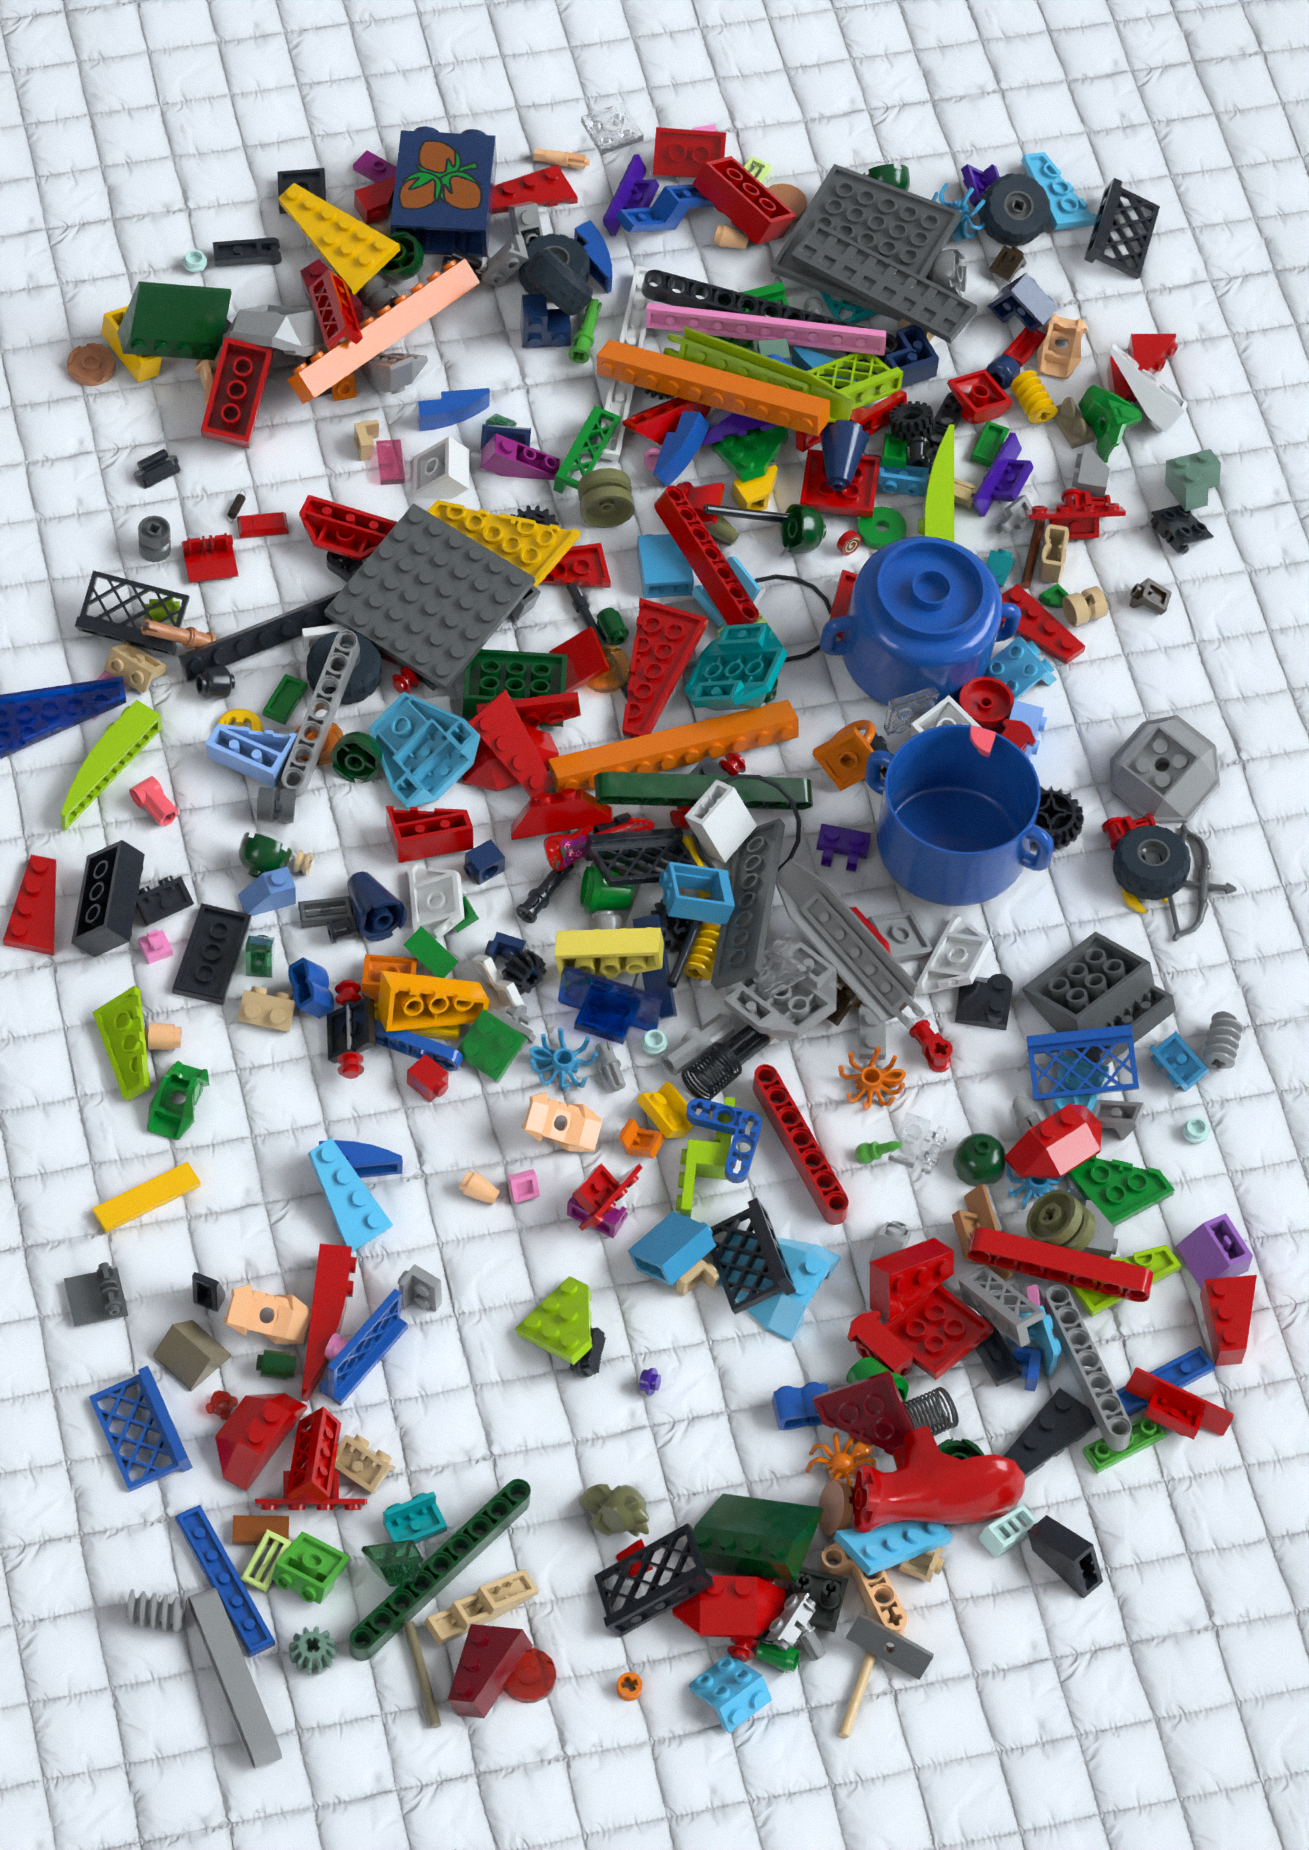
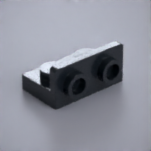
(163, 900)

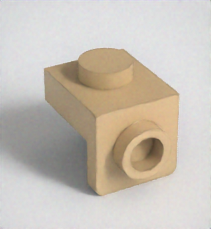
(699, 1272)
(924, 1565)

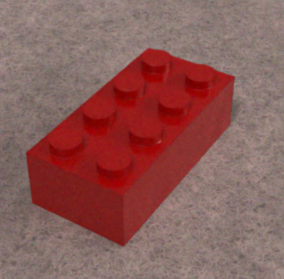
(744, 200)
(236, 392)

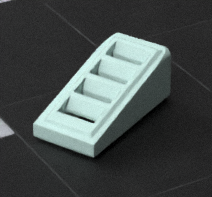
(996, 1541)

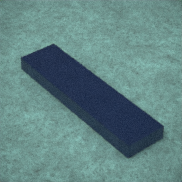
(656, 980)

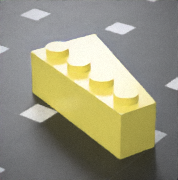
(610, 950)

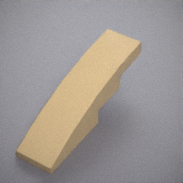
(482, 1607)

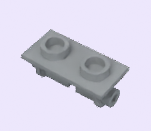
(783, 1629)

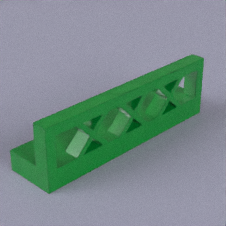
(582, 446)

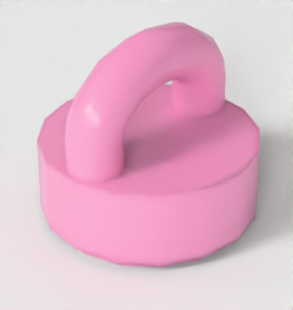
(651, 457)

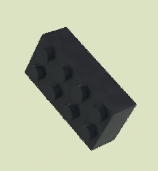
(108, 898)

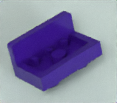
(978, 180)

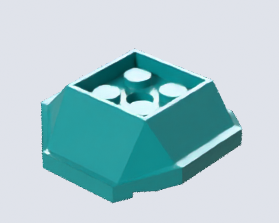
(736, 668)

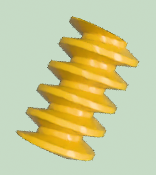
(1033, 397)
(703, 953)

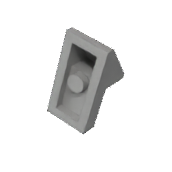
(1118, 1115)

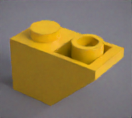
(756, 492)

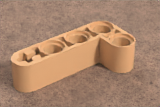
(869, 1589)

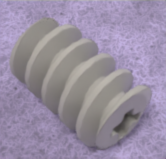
(1222, 1041)
(155, 1611)

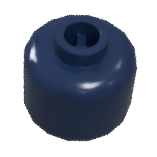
(1003, 370)

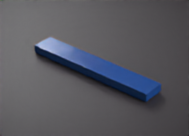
(224, 1577)

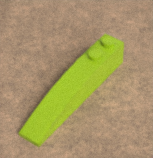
(939, 497)
(109, 757)

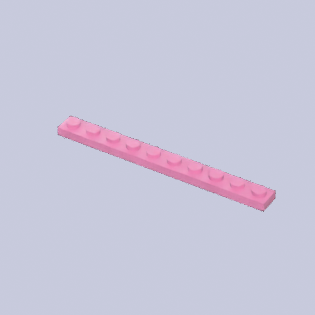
(766, 328)

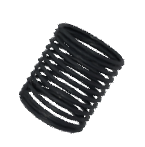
(713, 1068)

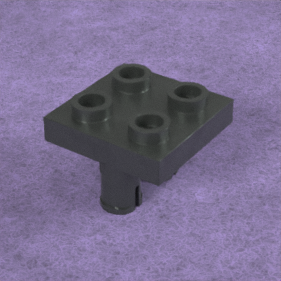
(827, 1593)

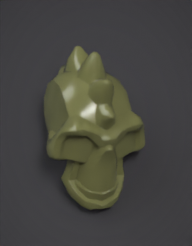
(616, 1509)

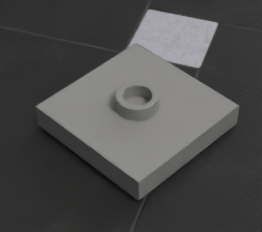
(903, 935)

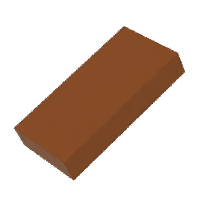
(251, 1529)

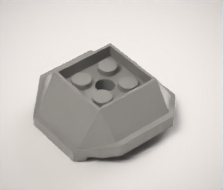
(279, 327)
(1178, 790)
(793, 1009)

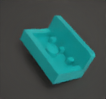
(414, 1519)

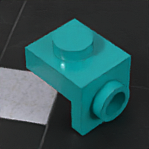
(1000, 565)

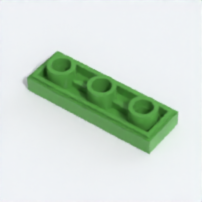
(1143, 1434)

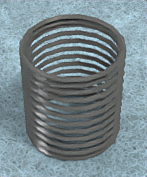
(938, 1408)

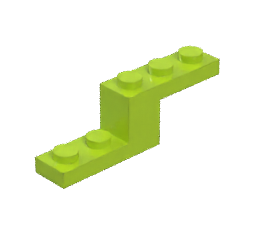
(703, 1160)

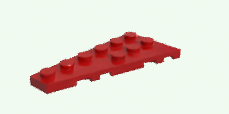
(659, 656)

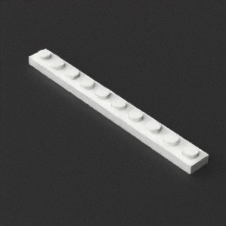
(634, 334)

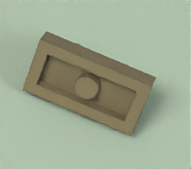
(1073, 424)

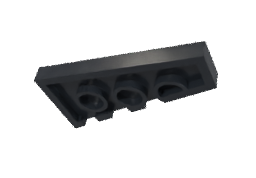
(1051, 1431)

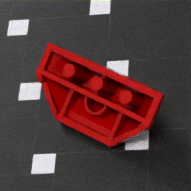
(662, 418)
(343, 528)
(491, 774)
(558, 813)
(1057, 1144)
(255, 1434)
(732, 1607)

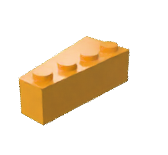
(427, 1001)

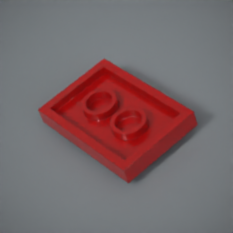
(686, 151)

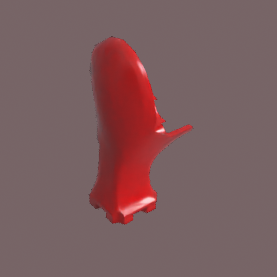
(935, 1487)

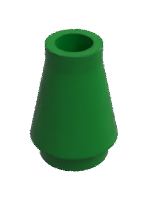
(777, 1657)

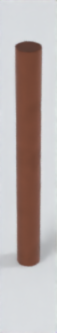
(1032, 553)

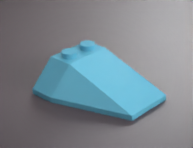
(423, 748)
(808, 1268)

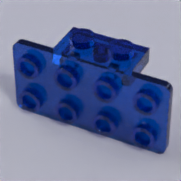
(608, 1006)

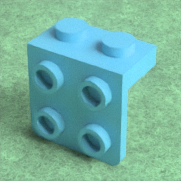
(706, 602)
(1020, 667)
(1042, 1335)
(732, 1690)

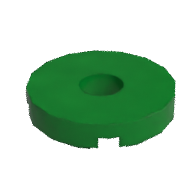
(881, 517)

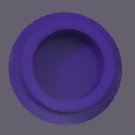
(649, 1381)

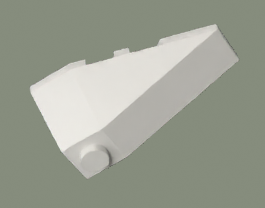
(1158, 402)

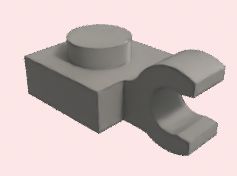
(1015, 515)

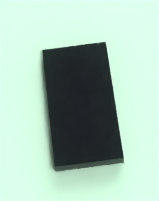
(212, 954)

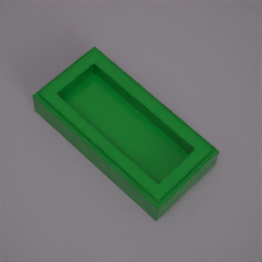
(989, 444)
(894, 452)
(285, 699)
(431, 953)

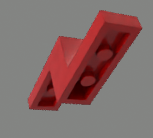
(871, 419)

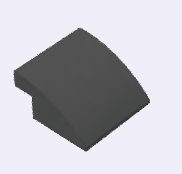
(1100, 988)

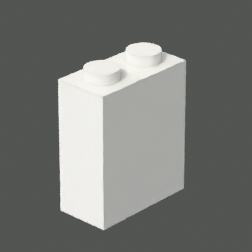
(720, 821)

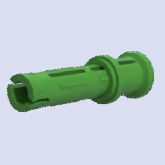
(584, 338)

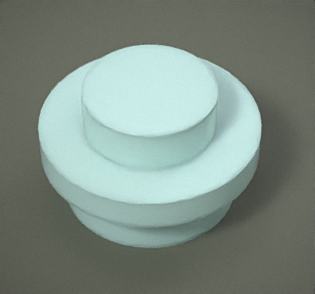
(194, 261)
(654, 1042)
(1196, 1130)

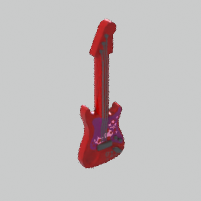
(564, 849)

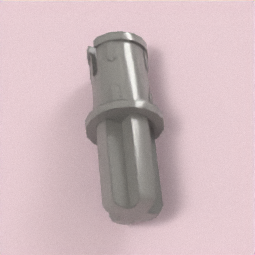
(610, 1065)
(810, 1642)

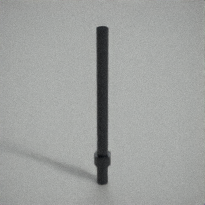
(582, 606)

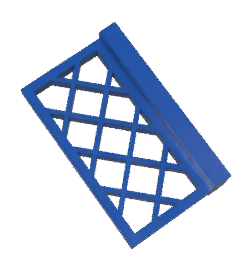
(1085, 1040)
(364, 1350)
(163, 1423)

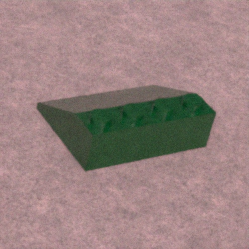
(175, 321)
(518, 672)
(756, 1536)

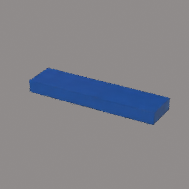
(1178, 1372)

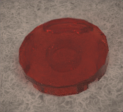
(532, 1679)

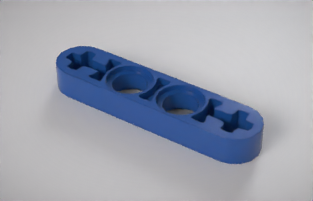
(418, 1046)

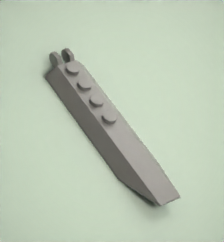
(847, 944)

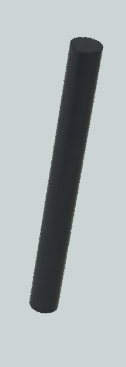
(744, 513)
(684, 953)

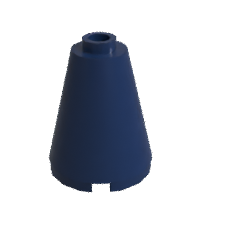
(842, 451)
(375, 907)

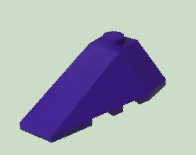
(733, 424)

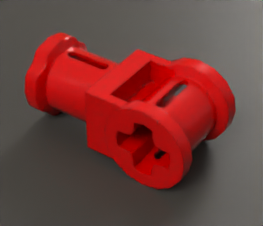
(1083, 497)
(1118, 826)
(934, 1047)

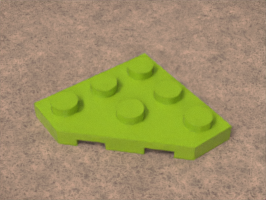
(561, 1322)

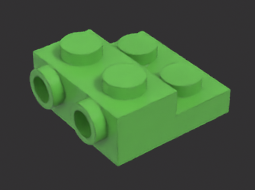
(310, 1568)

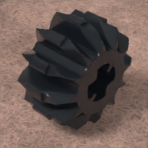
(525, 970)

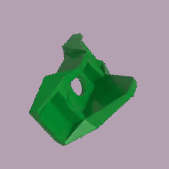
(1117, 414)
(175, 1119)

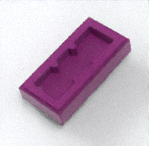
(374, 167)

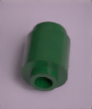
(612, 626)
(276, 1364)

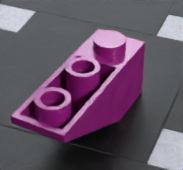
(517, 460)

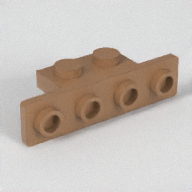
(978, 1215)

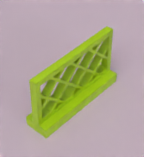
(871, 387)

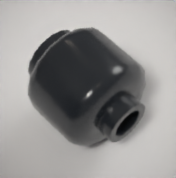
(215, 682)

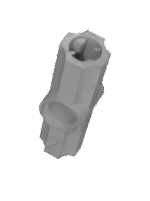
(697, 1041)

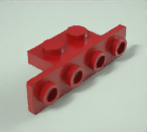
(1081, 521)
(600, 1191)
(1176, 1406)
(308, 1499)

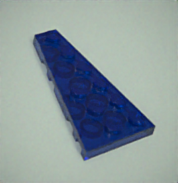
(43, 712)

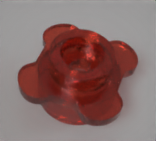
(221, 1397)

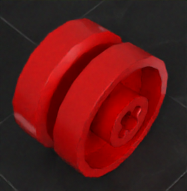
(987, 702)

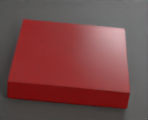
(584, 659)

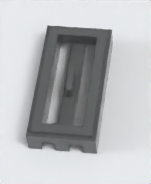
(325, 914)

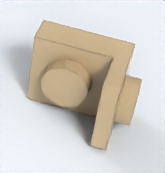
(363, 436)

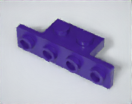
(631, 193)
(1004, 477)

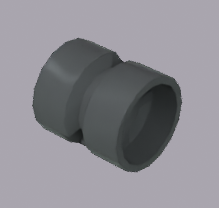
(377, 294)
(154, 538)
(267, 803)

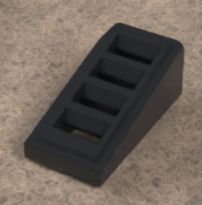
(207, 1292)

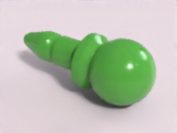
(868, 1152)

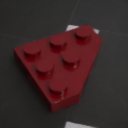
(867, 1411)

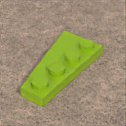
(124, 1040)
(1158, 1260)

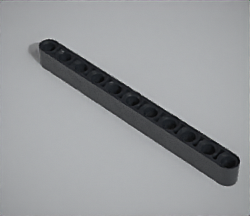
(734, 300)

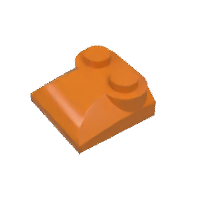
(372, 971)

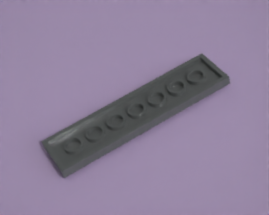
(753, 886)

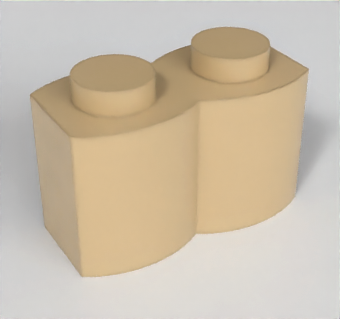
(1053, 553)

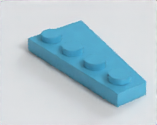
(1065, 206)
(1073, 1083)
(353, 1206)
(891, 1543)

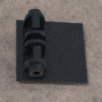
(1179, 528)

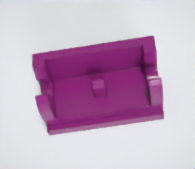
(609, 1226)

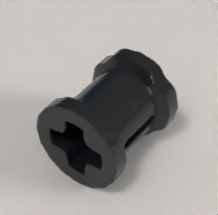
(918, 451)
(348, 923)

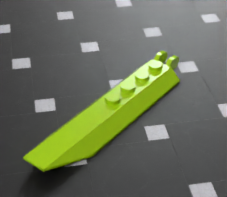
(725, 356)

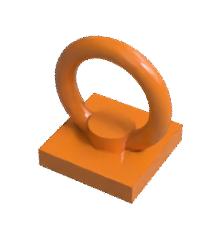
(847, 753)

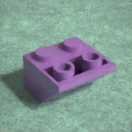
(1215, 1251)

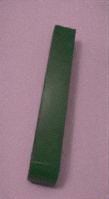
(687, 789)
(435, 1580)

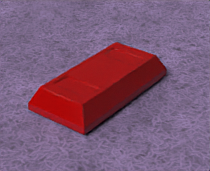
(1025, 345)
(262, 525)

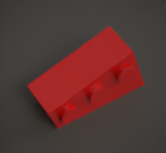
(1227, 1315)

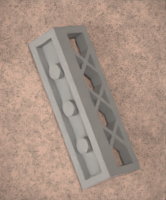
(993, 1306)

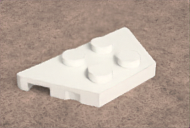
(435, 899)
(955, 958)

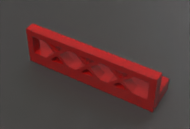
(339, 304)
(319, 1453)

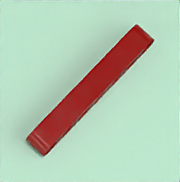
(705, 557)
(800, 1155)
(1060, 1264)

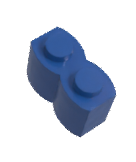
(311, 987)
(795, 1406)

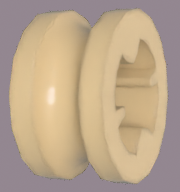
(303, 862)

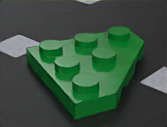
(751, 454)
(1119, 1187)

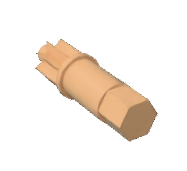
(566, 159)

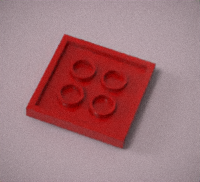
(854, 501)
(939, 1331)

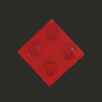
(209, 558)

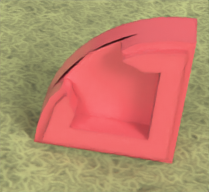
(982, 739)

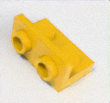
(667, 1111)

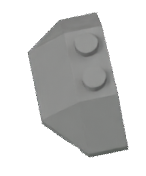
(393, 371)

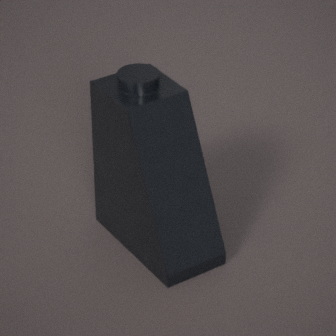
(1066, 1555)

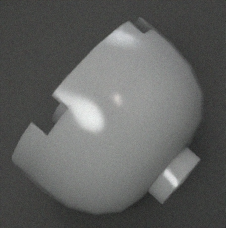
(949, 272)

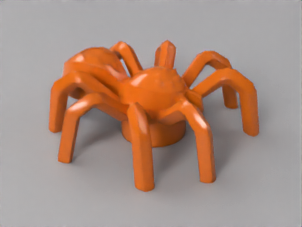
(873, 1079)
(841, 1463)

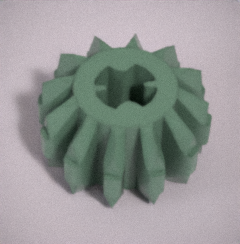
(312, 1660)

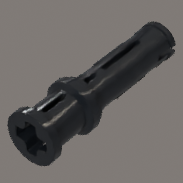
(540, 896)

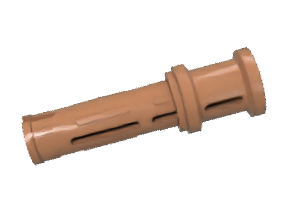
(188, 637)

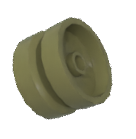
(605, 498)
(1061, 1221)

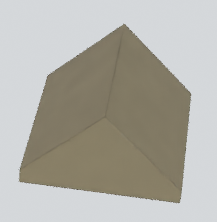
(190, 1353)

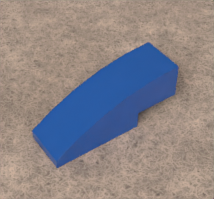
(598, 254)
(452, 408)
(680, 447)
(370, 1159)

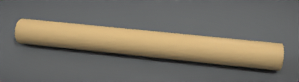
(857, 1695)

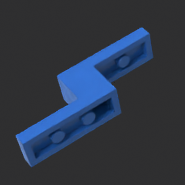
(665, 212)

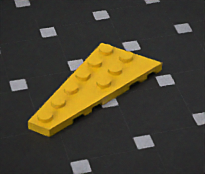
(341, 240)
(516, 539)

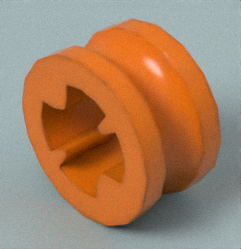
(633, 1679)

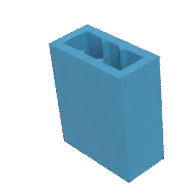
(663, 567)
(672, 1248)

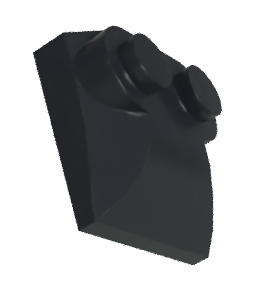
(985, 1002)

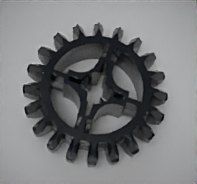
(1064, 815)

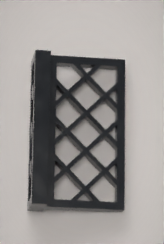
(1103, 226)
(121, 631)
(637, 844)
(771, 1253)
(657, 1598)

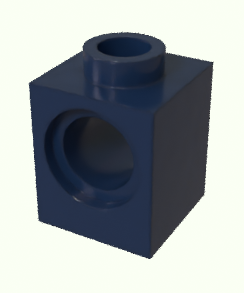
(484, 862)

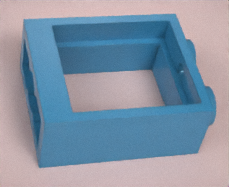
(698, 878)

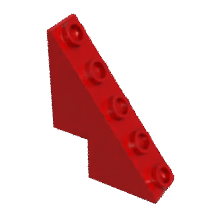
(1149, 352)

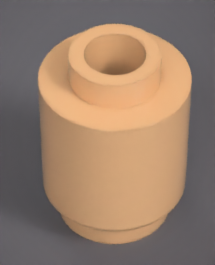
(163, 1036)

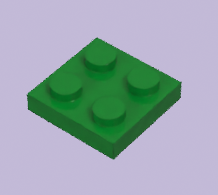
(491, 1045)

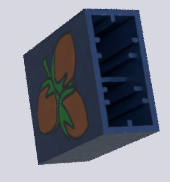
(445, 190)

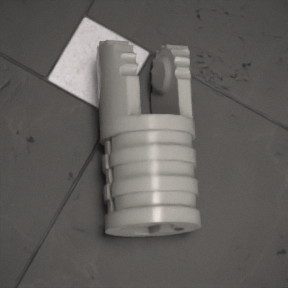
(1024, 1115)

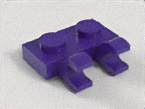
(844, 842)

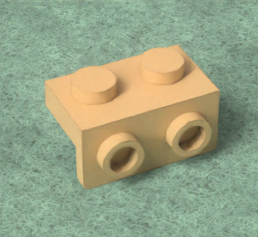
(267, 1010)

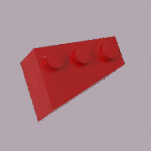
(428, 833)
(908, 1275)

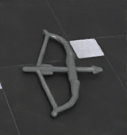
(1202, 886)

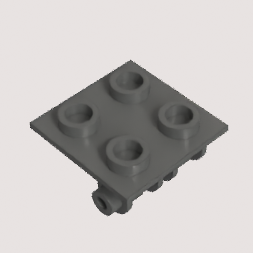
(96, 1296)

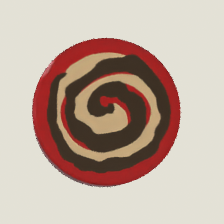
(848, 542)

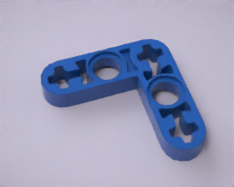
(735, 1127)

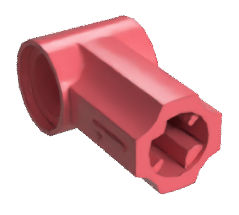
(150, 796)

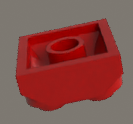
(979, 397)
(702, 495)

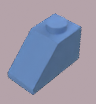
(268, 892)

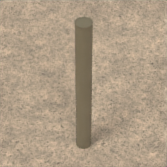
(422, 1675)

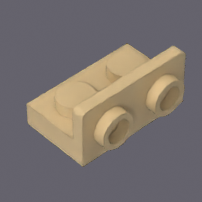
(134, 666)
(362, 1463)

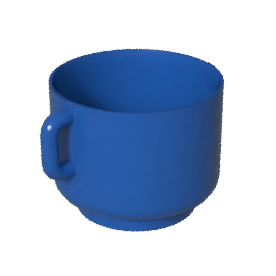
(920, 620)
(955, 820)

